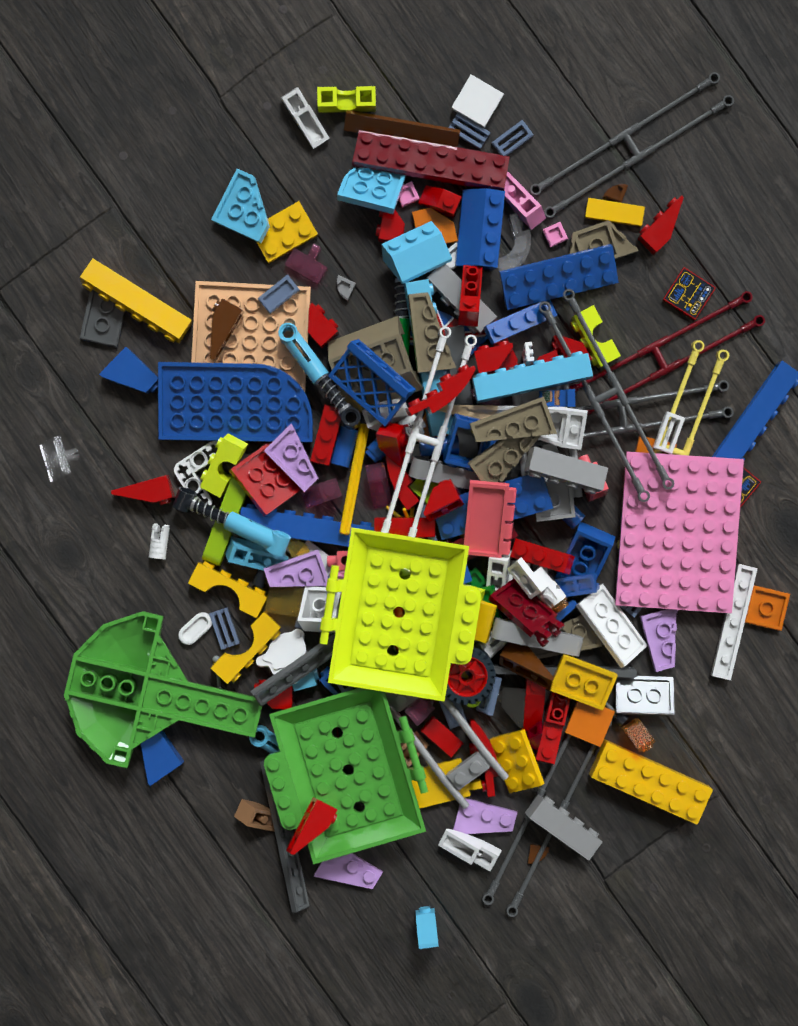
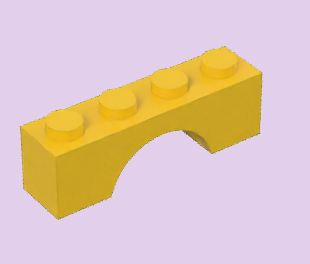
(250, 599)
(229, 666)

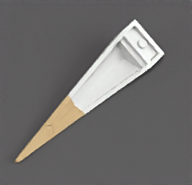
(567, 422)

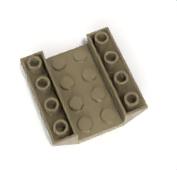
(385, 342)

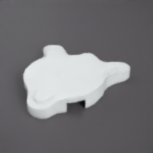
(283, 651)

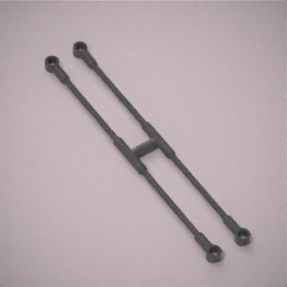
(637, 155)
(617, 389)
(625, 428)
(541, 791)

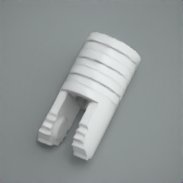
(158, 546)

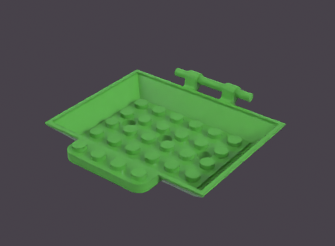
(313, 765)

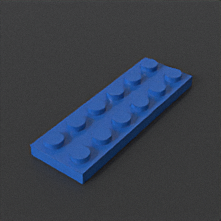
(553, 276)
(531, 498)

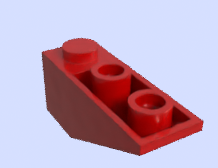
(660, 232)
(470, 295)

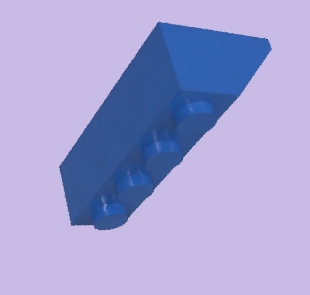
(480, 228)

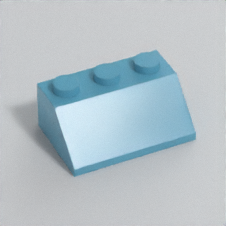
(416, 252)

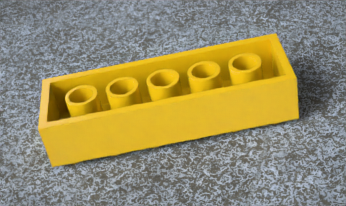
(650, 781)

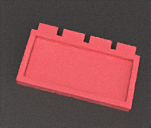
(487, 518)

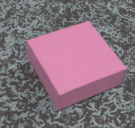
(408, 195)
(555, 234)

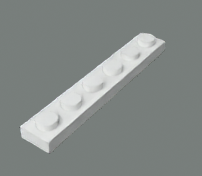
(734, 623)

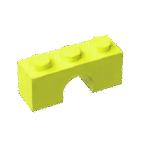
(334, 100)
(592, 320)
(229, 450)

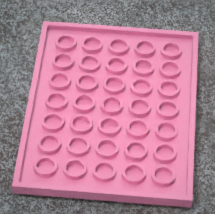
(682, 540)

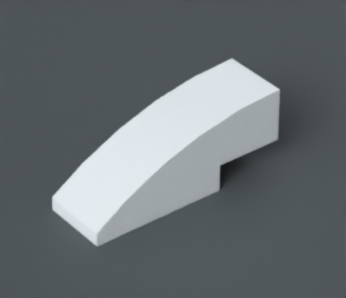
(305, 117)
(470, 848)

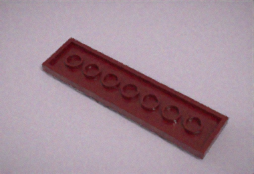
(430, 161)

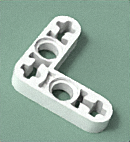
(193, 468)

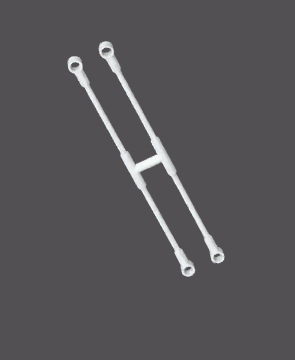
(415, 436)

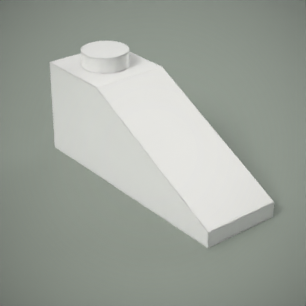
(497, 571)

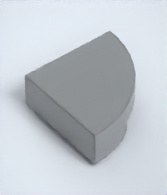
(345, 287)

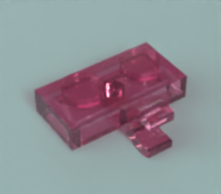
(306, 264)

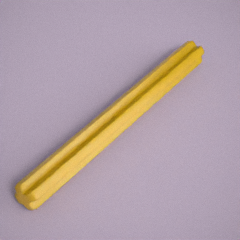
(354, 479)

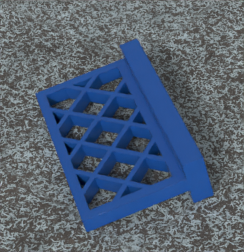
(384, 373)

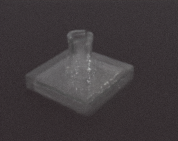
(57, 458)

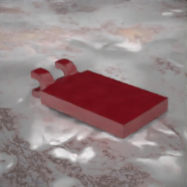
(528, 614)

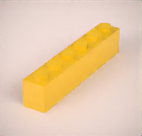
(136, 301)

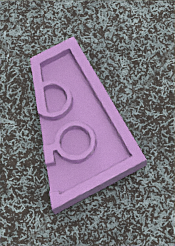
(292, 458)
(298, 571)
(660, 637)
(484, 818)
(349, 870)

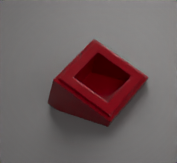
(534, 735)

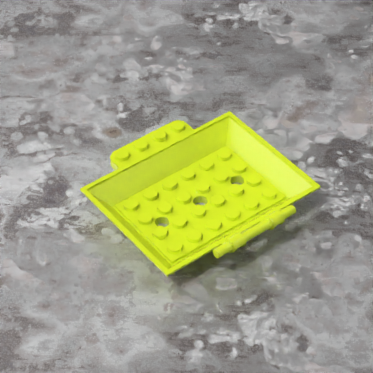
(430, 635)

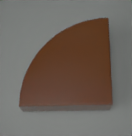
(616, 193)
(533, 851)

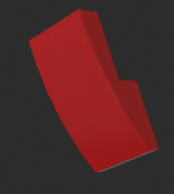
(441, 736)

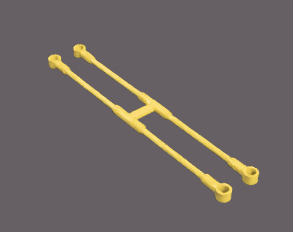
(716, 371)

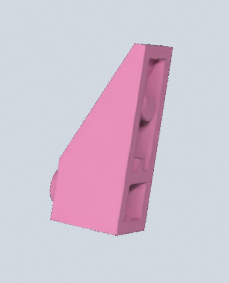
(523, 203)

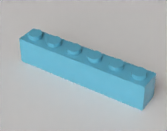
(533, 377)

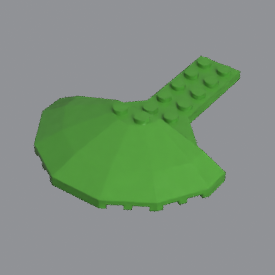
(131, 688)

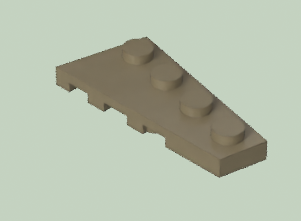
(517, 422)

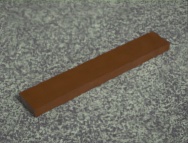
(401, 128)

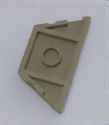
(601, 235)

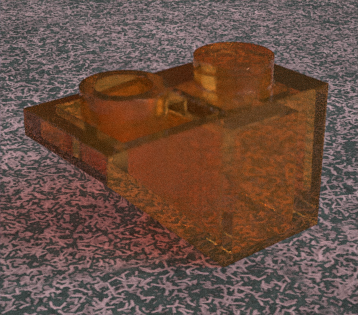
(638, 735)

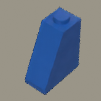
(131, 372)
(159, 757)

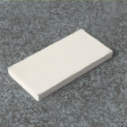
(611, 626)

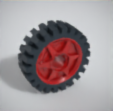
(478, 683)

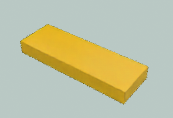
(614, 212)

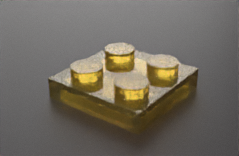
(285, 600)

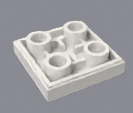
(477, 101)

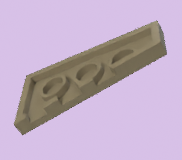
(425, 334)
(500, 458)
(577, 626)

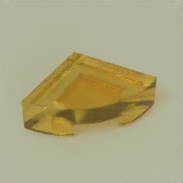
(297, 547)

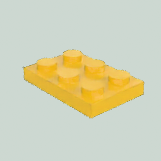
(287, 231)
(583, 681)
(517, 760)

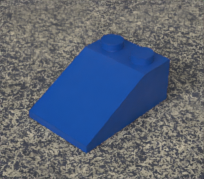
(590, 550)

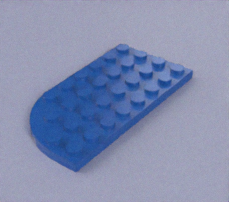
(230, 398)

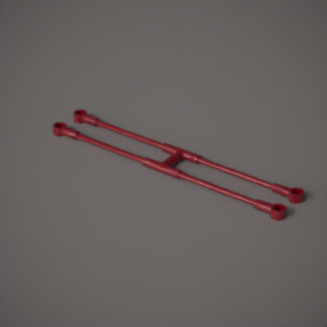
(654, 348)

